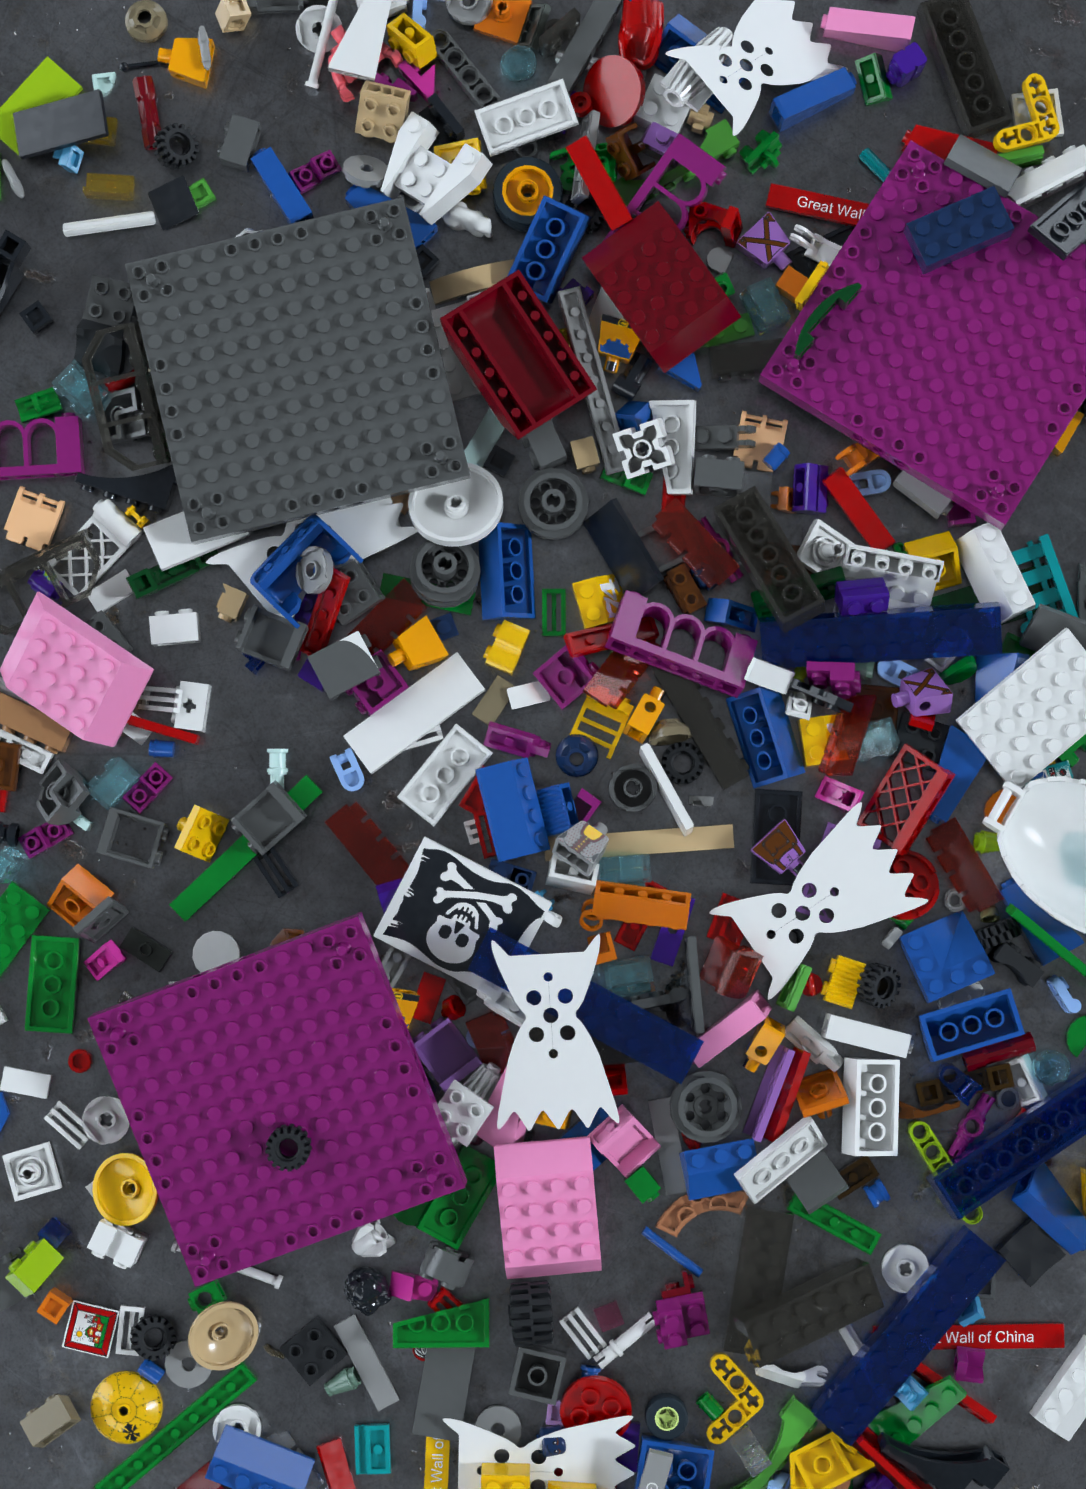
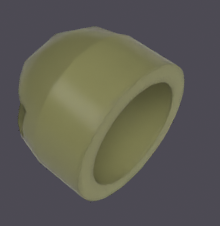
(990, 915)

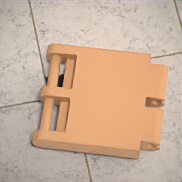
(765, 439)
(33, 519)

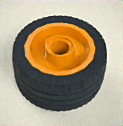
(517, 179)

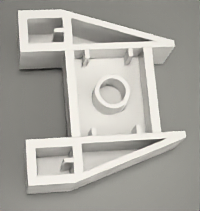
(428, 176)

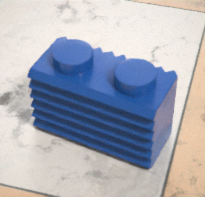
(557, 808)

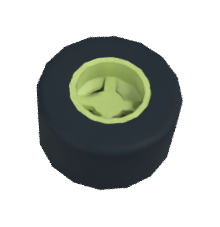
(667, 1424)

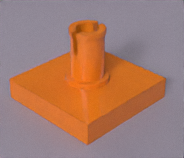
(505, 20)
(820, 1094)

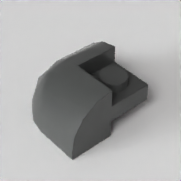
(123, 405)
(61, 794)

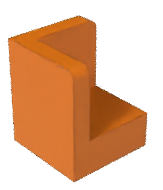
(791, 283)
(606, 950)
(54, 1305)

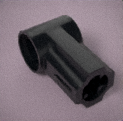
(629, 381)

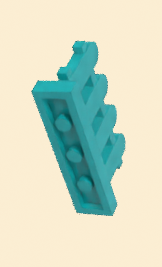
(1042, 574)

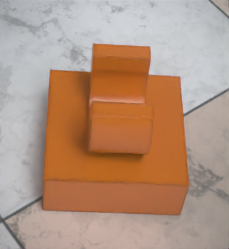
(785, 499)

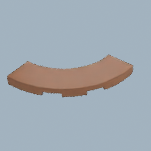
(683, 1210)

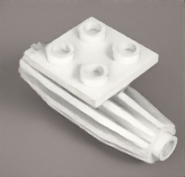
(682, 82)
(467, 1105)

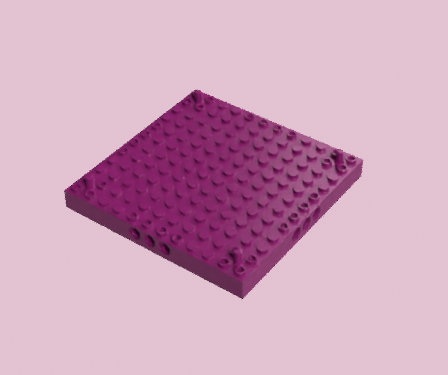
(951, 368)
(266, 1043)

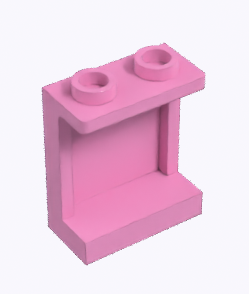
(624, 1143)

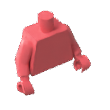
(342, 81)

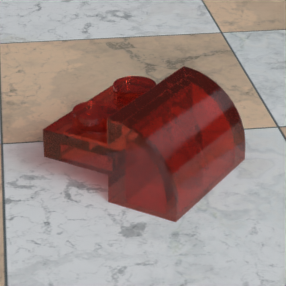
(730, 968)

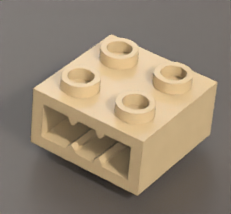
(381, 111)

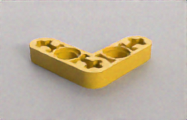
(1036, 126)
(739, 1403)

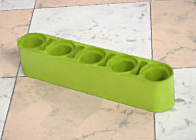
(939, 1160)

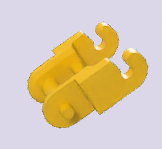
(141, 521)

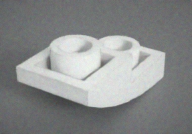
(769, 675)
(798, 705)

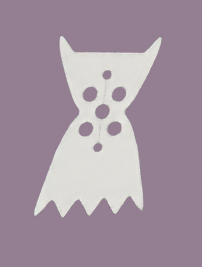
(763, 25)
(365, 529)
(864, 897)
(532, 1077)
(587, 1459)

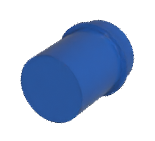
(776, 456)
(161, 748)
(151, 1371)

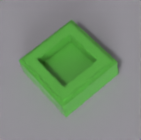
(201, 193)

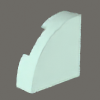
(104, 82)
(84, 823)

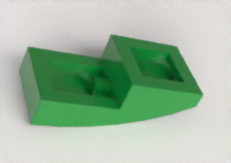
(636, 484)

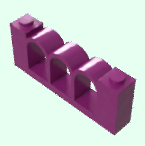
(694, 159)
(68, 448)
(738, 648)

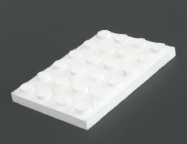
(1032, 711)

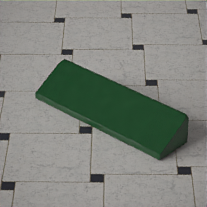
(824, 581)

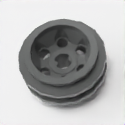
(552, 528)
(438, 556)
(730, 1106)

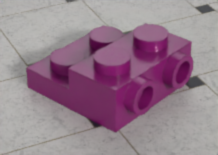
(839, 675)
(565, 676)
(380, 689)
(680, 1319)

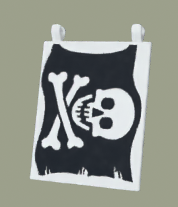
(449, 907)

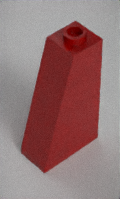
(938, 141)

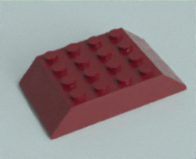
(661, 287)
(516, 355)

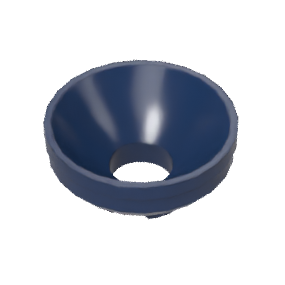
(580, 744)

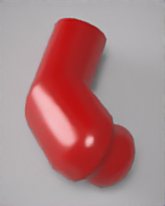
(121, 384)

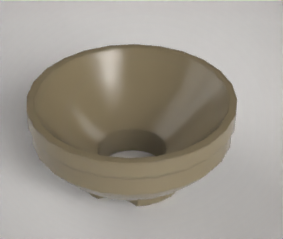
(149, 31)
(668, 732)

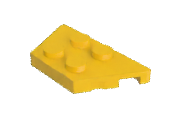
(826, 1464)

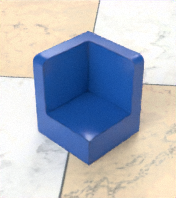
(633, 415)

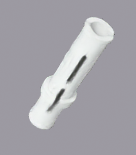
(624, 1341)

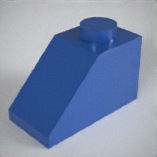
(687, 373)
(731, 614)

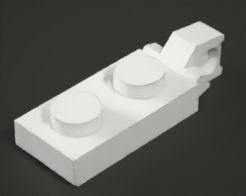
(501, 1003)
(809, 1040)

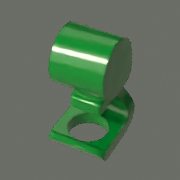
(568, 174)

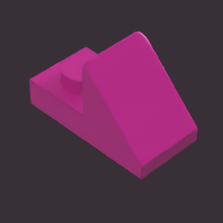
(425, 84)
(838, 794)
(105, 960)
(412, 1286)

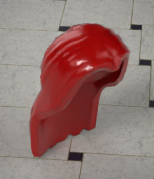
(641, 31)

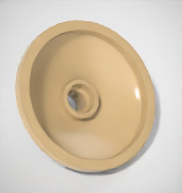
(231, 1343)

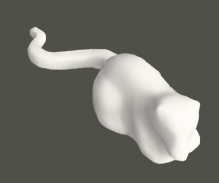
(462, 218)

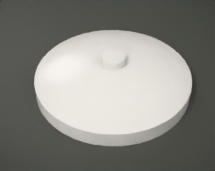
(459, 510)

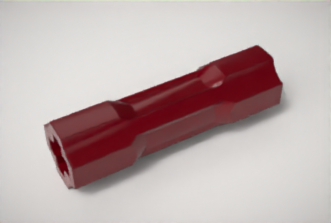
(147, 107)
(998, 1051)

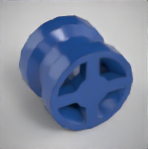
(876, 1193)

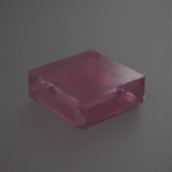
(609, 1316)

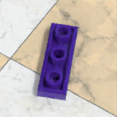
(668, 944)

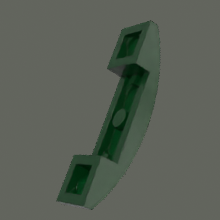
(842, 298)
(154, 580)

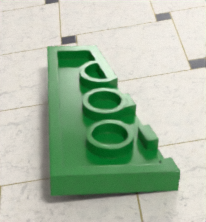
(450, 1328)
(909, 1425)

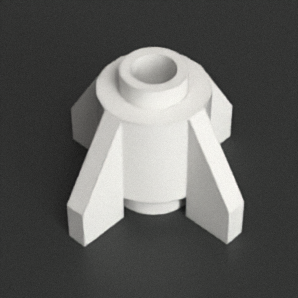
(371, 1240)

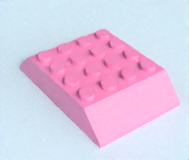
(74, 673)
(547, 1207)

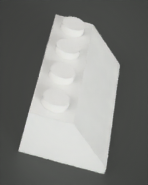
(1050, 177)
(994, 571)
(873, 1107)
(1064, 1400)

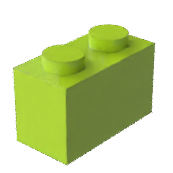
(34, 1267)

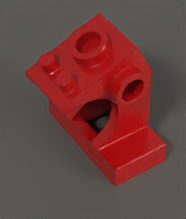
(725, 220)

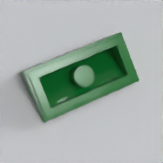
(873, 79)

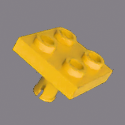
(200, 833)

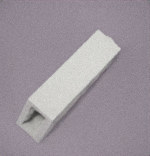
(362, 42)
(866, 1035)

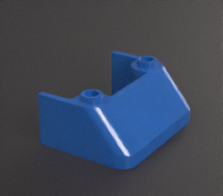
(277, 574)

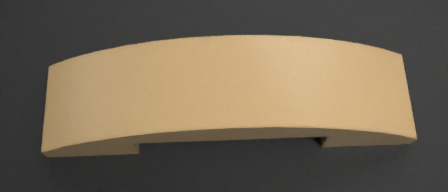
(468, 281)

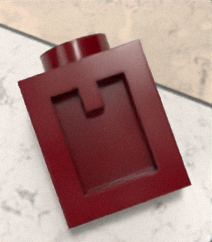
(673, 1289)

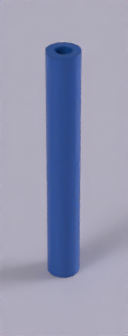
(671, 1251)

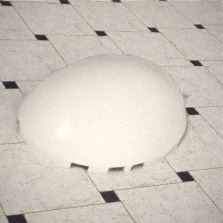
(1046, 844)

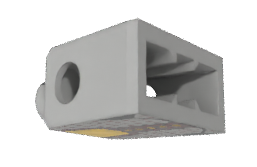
(582, 846)

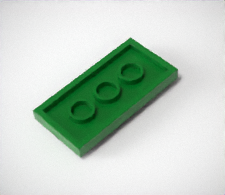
(19, 920)
(52, 984)
(453, 1214)

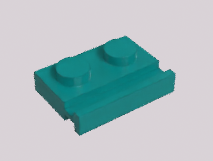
(372, 1448)

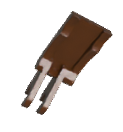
(911, 1112)

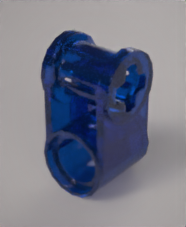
(962, 1085)

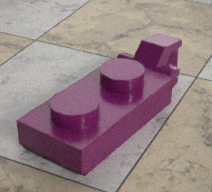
(515, 741)

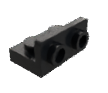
(442, 120)

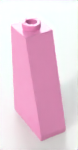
(868, 28)
(732, 1027)
(511, 1132)

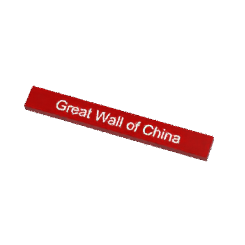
(815, 205)
(1002, 1336)

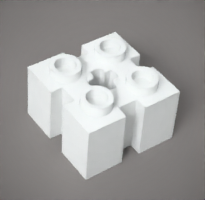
(631, 442)
(118, 1242)

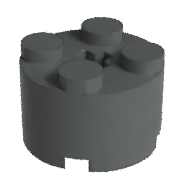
(641, 777)
(446, 1265)

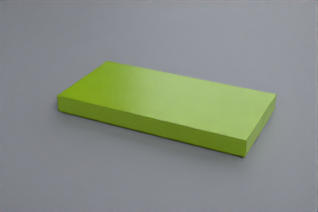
(43, 86)

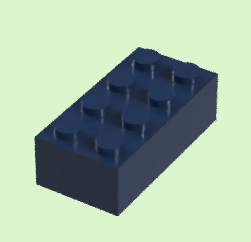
(958, 230)

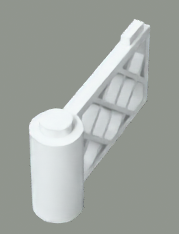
(116, 527)

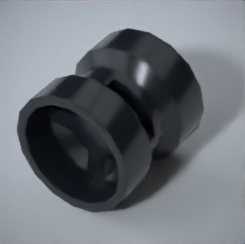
(9, 833)

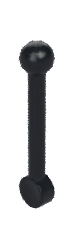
(124, 66)

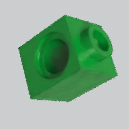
(643, 1185)
(213, 1288)

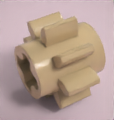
(701, 119)

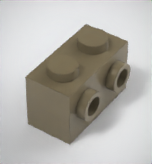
(50, 1420)

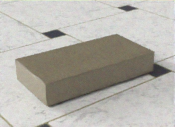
(493, 701)

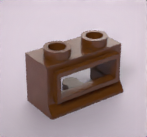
(626, 154)
(684, 590)

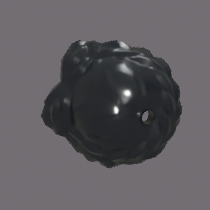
(369, 1292)

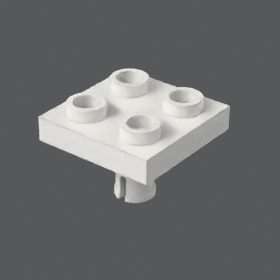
(822, 547)
(32, 1171)

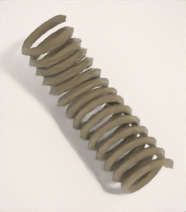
(268, 1348)

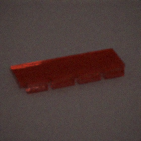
(697, 541)
(391, 616)
(616, 678)
(847, 737)
(362, 845)
(969, 870)
(489, 1040)

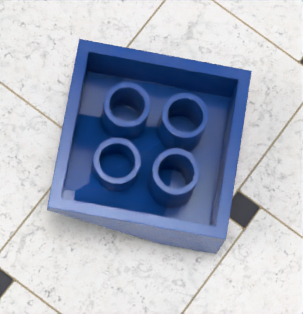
(945, 956)
(690, 1463)

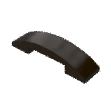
(989, 1077)

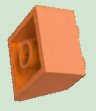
(77, 895)

